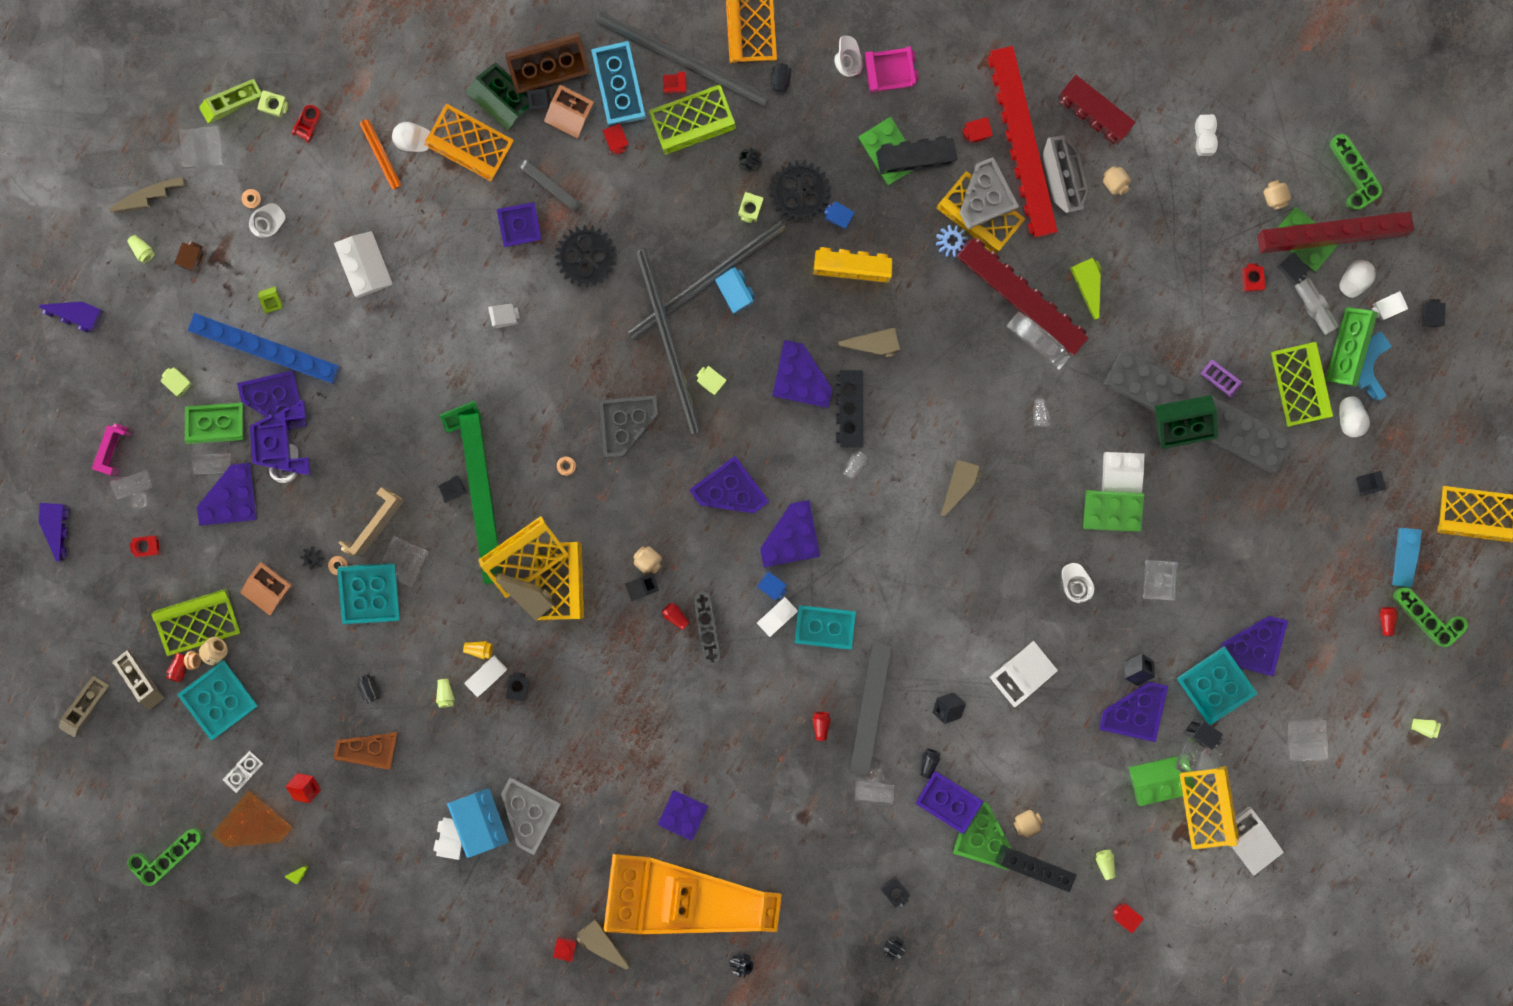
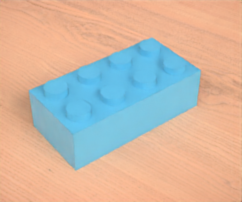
(618, 83)

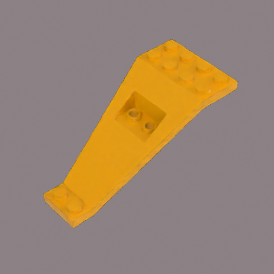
(648, 897)

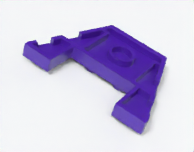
(271, 441)

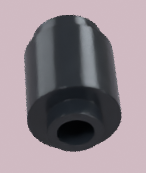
(780, 77)
(369, 688)

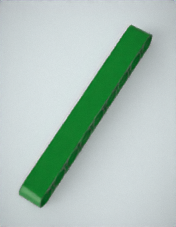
(479, 488)

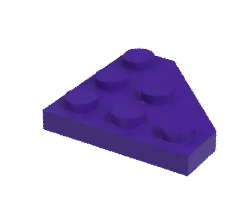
(800, 377)
(272, 395)
(730, 489)
(230, 498)
(792, 537)
(1258, 645)
(1137, 713)

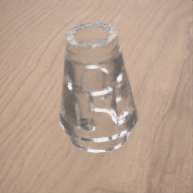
(1041, 414)
(856, 463)

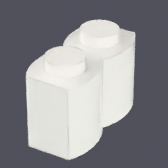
(1205, 129)
(449, 841)

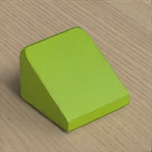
(270, 300)
(297, 875)

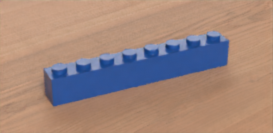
(264, 348)

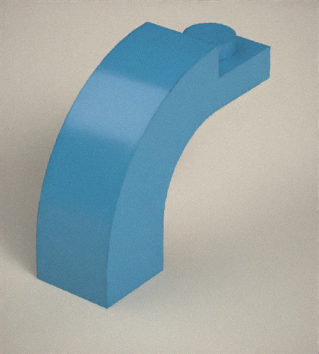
(1377, 345)

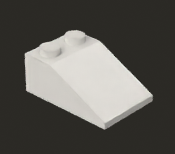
(1123, 472)

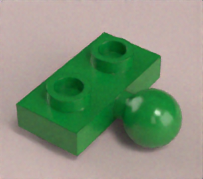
(451, 418)

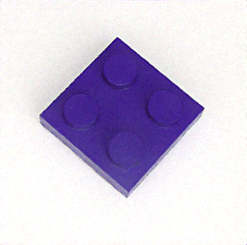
(519, 224)
(682, 815)

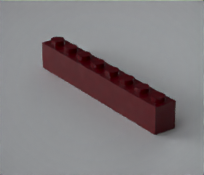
(1335, 232)
(1020, 295)

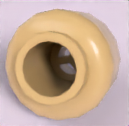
(1117, 180)
(1277, 194)
(647, 560)
(213, 651)
(1028, 824)

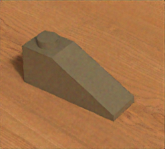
(877, 343)
(961, 482)
(527, 595)
(138, 680)
(83, 707)
(600, 943)

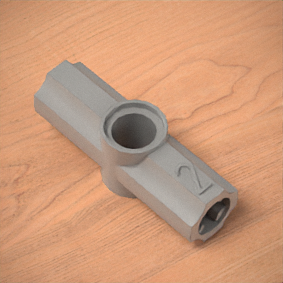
(1316, 306)

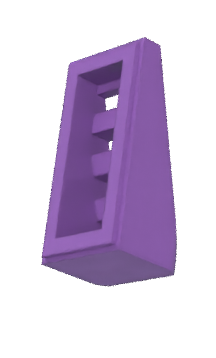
(1232, 378)

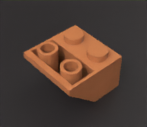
(569, 111)
(266, 588)

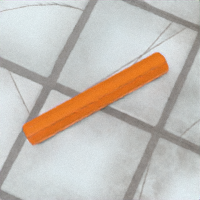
(380, 153)

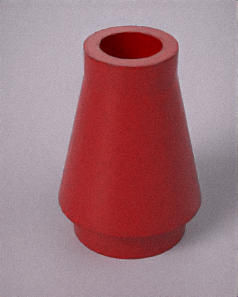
(674, 615)
(1388, 620)
(176, 671)
(821, 725)

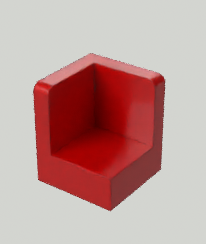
(674, 83)
(303, 788)

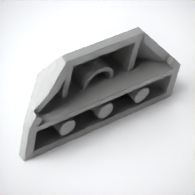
(1064, 174)

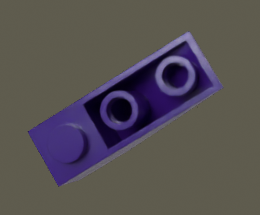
(77, 312)
(52, 522)

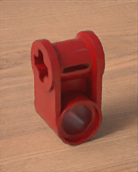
(307, 124)

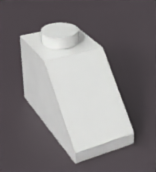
(1389, 306)
(503, 315)
(777, 617)

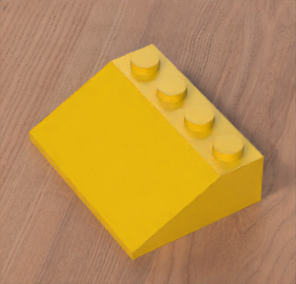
(853, 266)

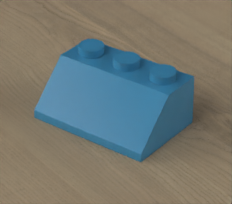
(478, 822)

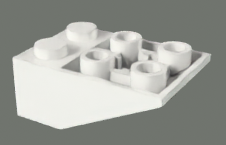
(1023, 674)
(1256, 844)

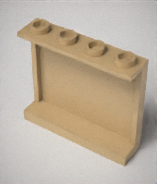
(376, 525)

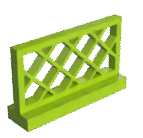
(696, 135)
(1318, 379)
(187, 608)

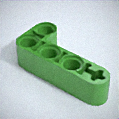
(1352, 169)
(1427, 614)
(169, 854)

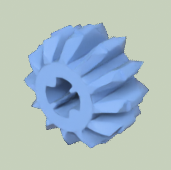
(957, 246)

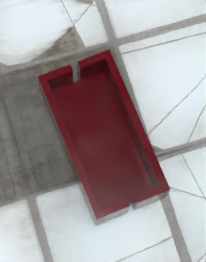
(1096, 110)

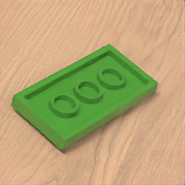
(1351, 346)

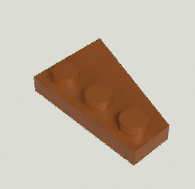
(368, 751)

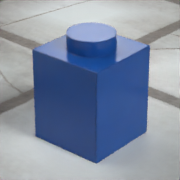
(839, 215)
(772, 586)

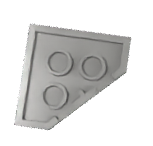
(986, 195)
(528, 814)

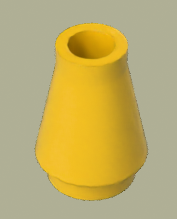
(479, 649)

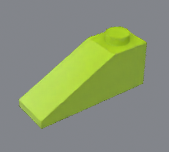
(229, 100)
(1088, 280)

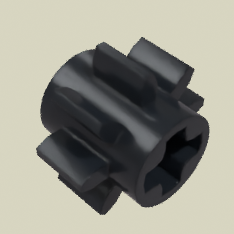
(750, 159)
(309, 553)
(894, 948)
(741, 965)

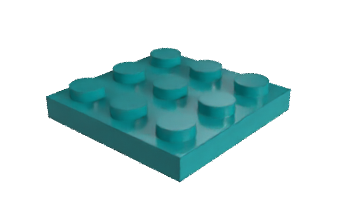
(368, 593)
(1217, 685)
(217, 700)

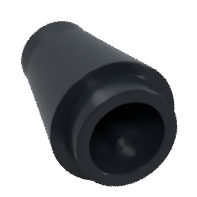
(930, 760)

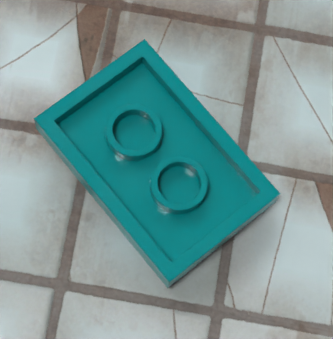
(825, 627)

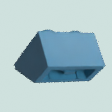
(734, 290)

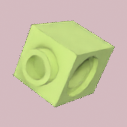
(267, 98)
(750, 199)
(710, 380)
(176, 381)

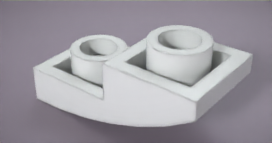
(485, 676)
(242, 772)

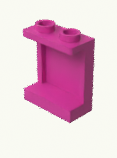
(891, 69)
(107, 449)

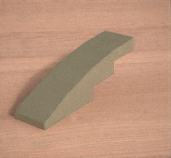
(142, 198)

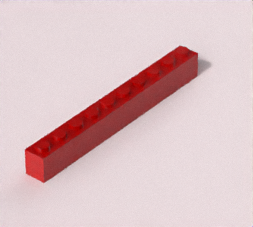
(1023, 142)

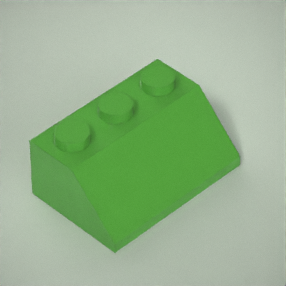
(1158, 781)

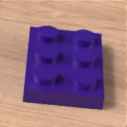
(949, 802)

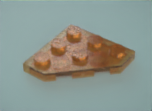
(251, 824)

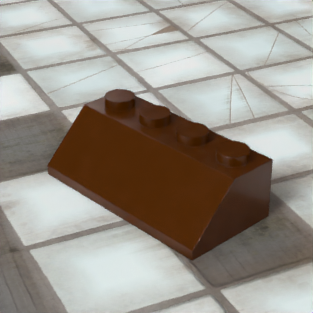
(547, 63)

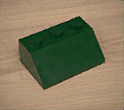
(498, 97)
(1186, 421)

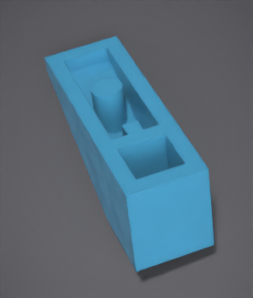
(1406, 556)

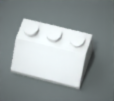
(363, 264)

